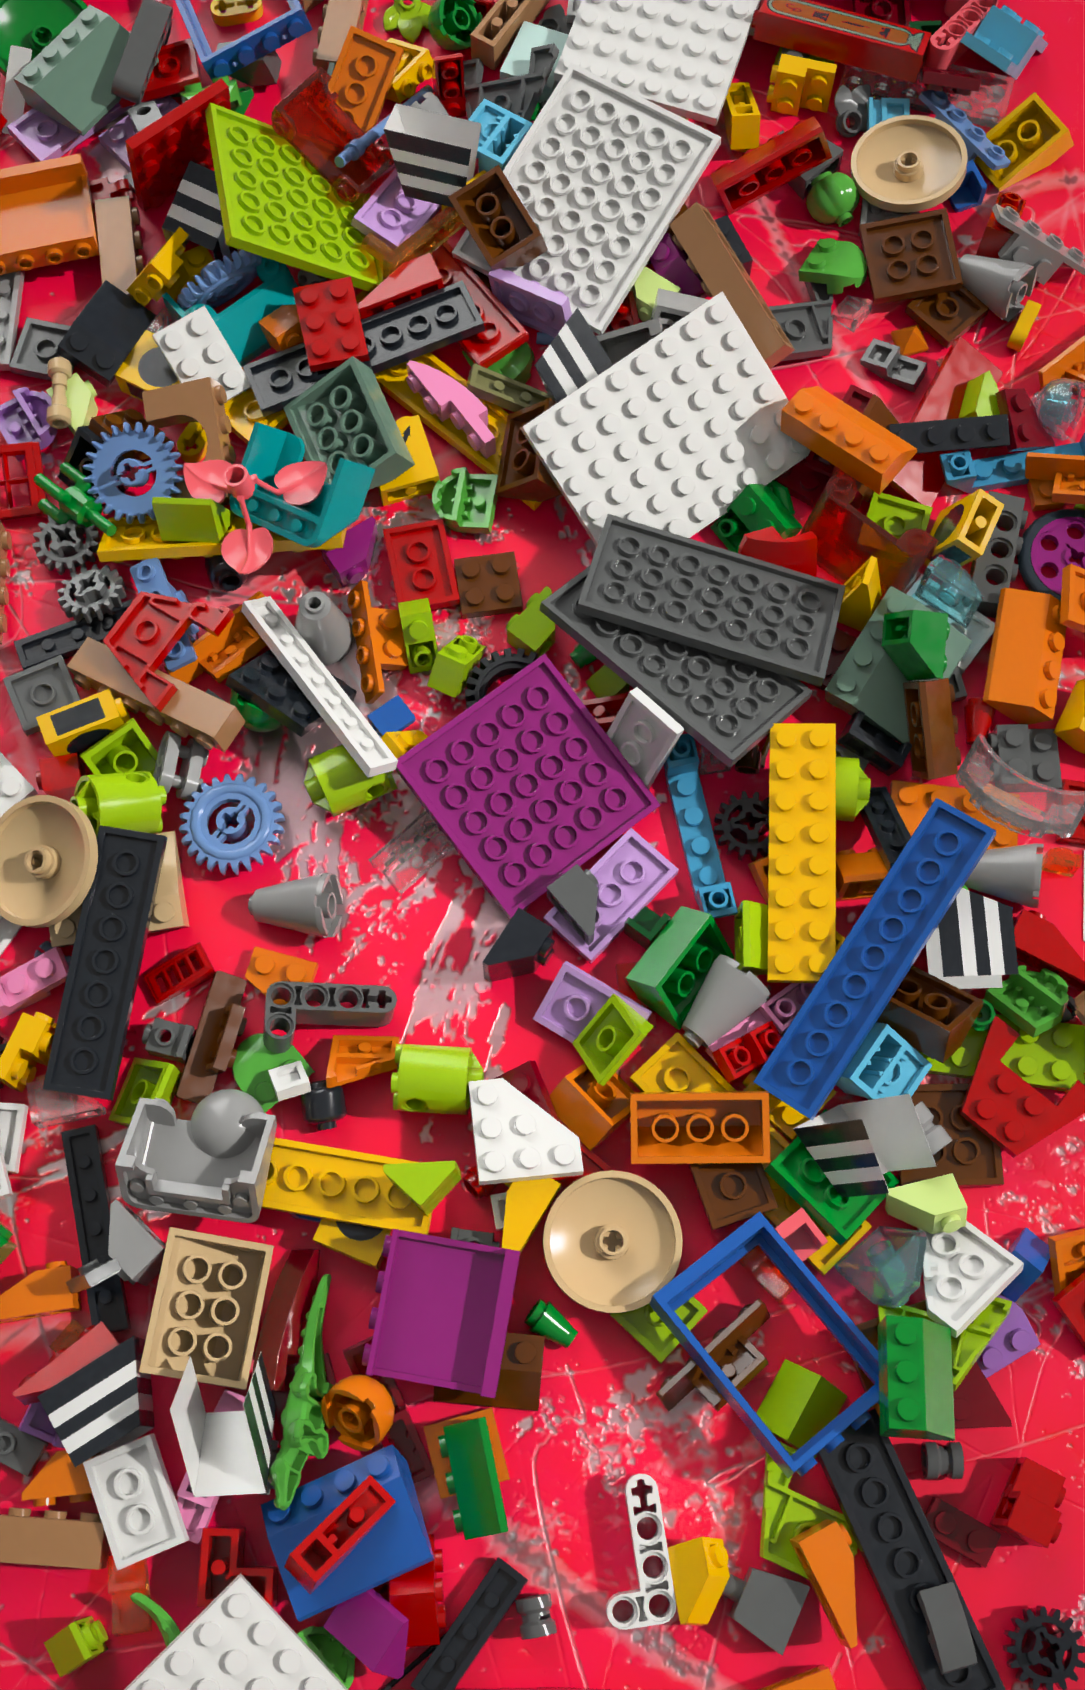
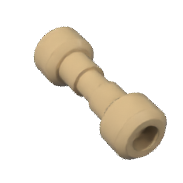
(58, 414)

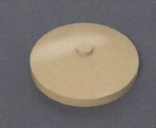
(909, 163)
(45, 860)
(612, 1241)

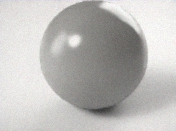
(218, 1122)

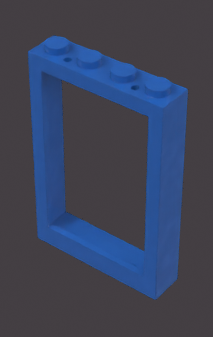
(248, 47)
(761, 1233)

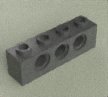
(1005, 544)

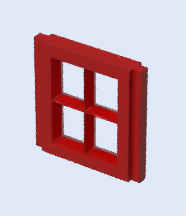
(33, 466)

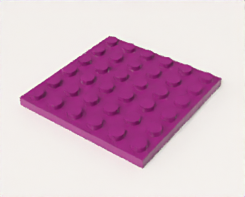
(526, 785)

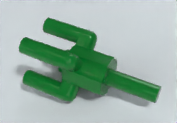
(73, 501)

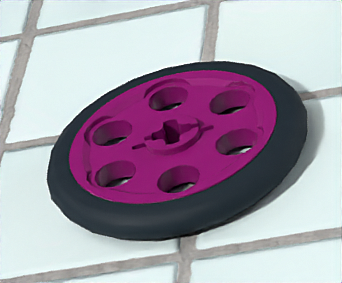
(1034, 556)

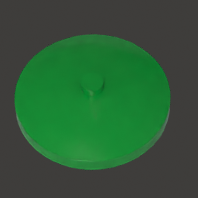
(33, 24)

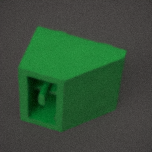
(752, 511)
(917, 642)

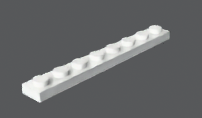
(319, 687)

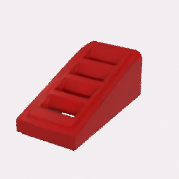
(184, 958)

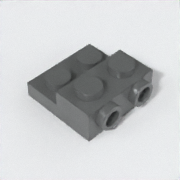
(1028, 752)

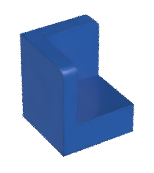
(970, 191)
(391, 717)

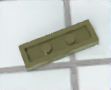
(502, 389)

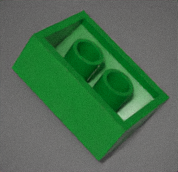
(677, 964)
(915, 1379)
(473, 1479)

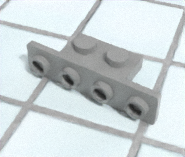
(1035, 247)

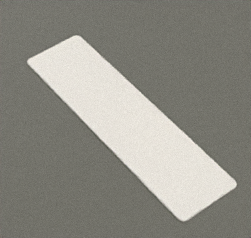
(13, 100)

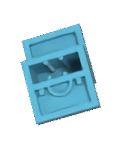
(1005, 40)
(499, 134)
(884, 1066)

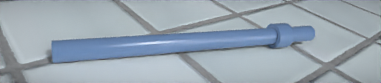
(357, 147)

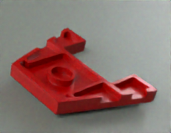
(151, 631)
(1008, 1106)

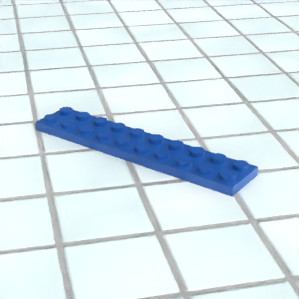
(874, 958)

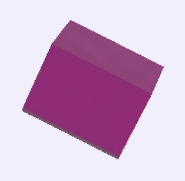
(372, 1632)

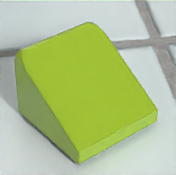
(607, 683)

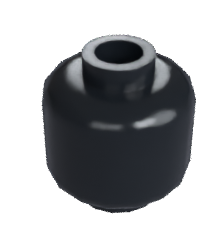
(222, 575)
(323, 1105)

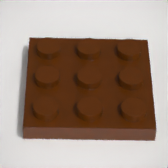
(910, 256)
(970, 1155)

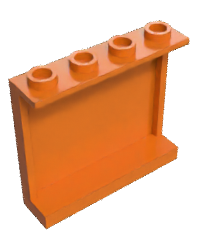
(46, 214)

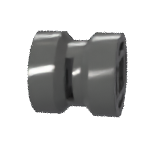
(941, 1461)
(535, 1616)

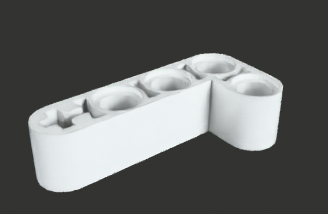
(642, 1549)

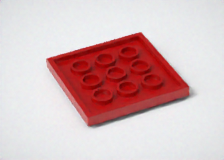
(165, 147)

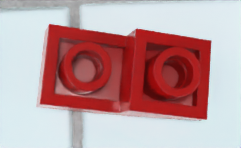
(747, 1051)

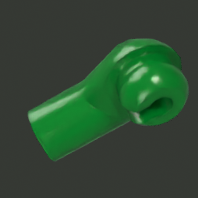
(783, 495)

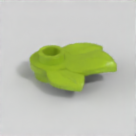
(407, 18)

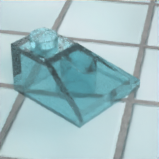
(950, 590)
(886, 1265)

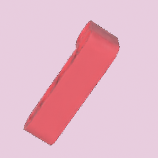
(945, 43)

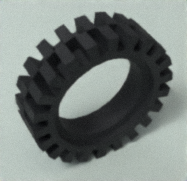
(493, 670)

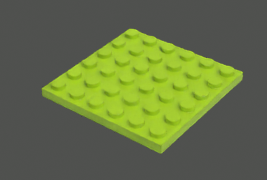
(282, 205)

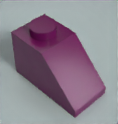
(672, 265)
(354, 559)

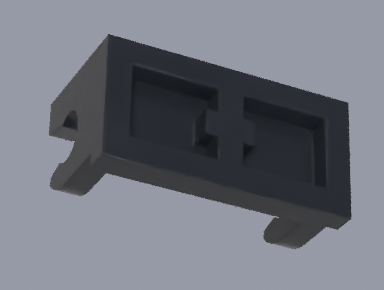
(873, 745)

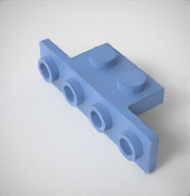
(973, 136)
(152, 579)

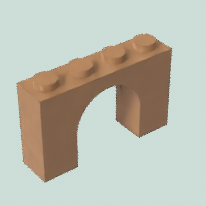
(194, 402)

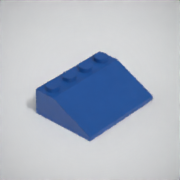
(387, 1551)

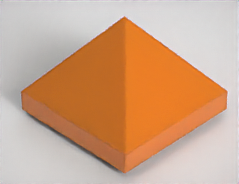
(909, 340)

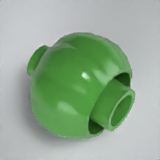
(832, 198)

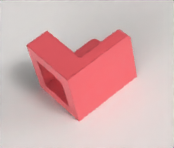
(801, 1234)

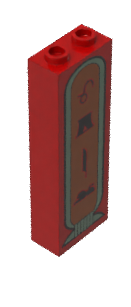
(842, 36)

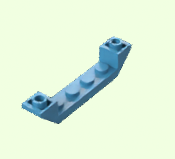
(995, 471)
(696, 832)

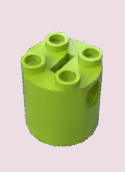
(340, 784)
(851, 788)
(121, 801)
(434, 1078)

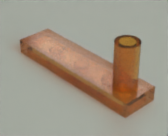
(420, 243)

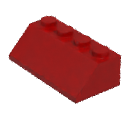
(771, 164)

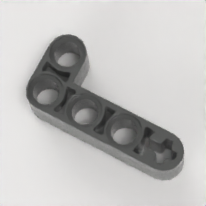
(142, 50)
(328, 1013)

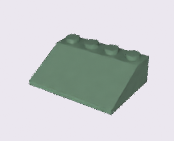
(76, 71)
(349, 420)
(871, 679)

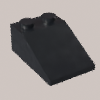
(105, 333)

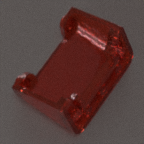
(320, 133)
(851, 538)

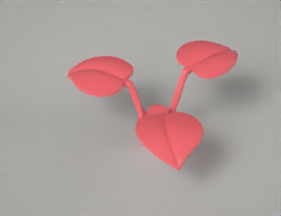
(212, 479)

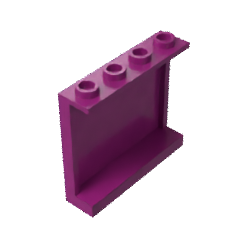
(442, 1312)

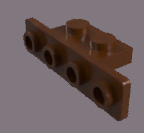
(214, 1038)
(733, 1355)

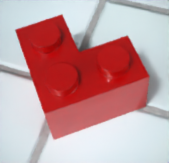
(1029, 1504)
(223, 1561)
(417, 1598)

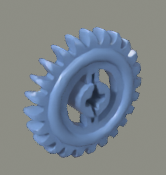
(221, 281)
(106, 484)
(212, 846)

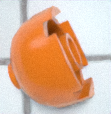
(359, 1411)

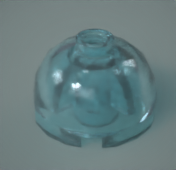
(1059, 406)

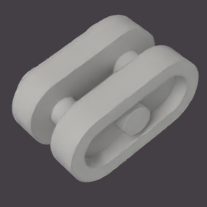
(193, 759)

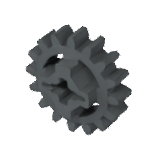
(66, 545)
(92, 593)

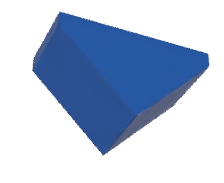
(1034, 1255)

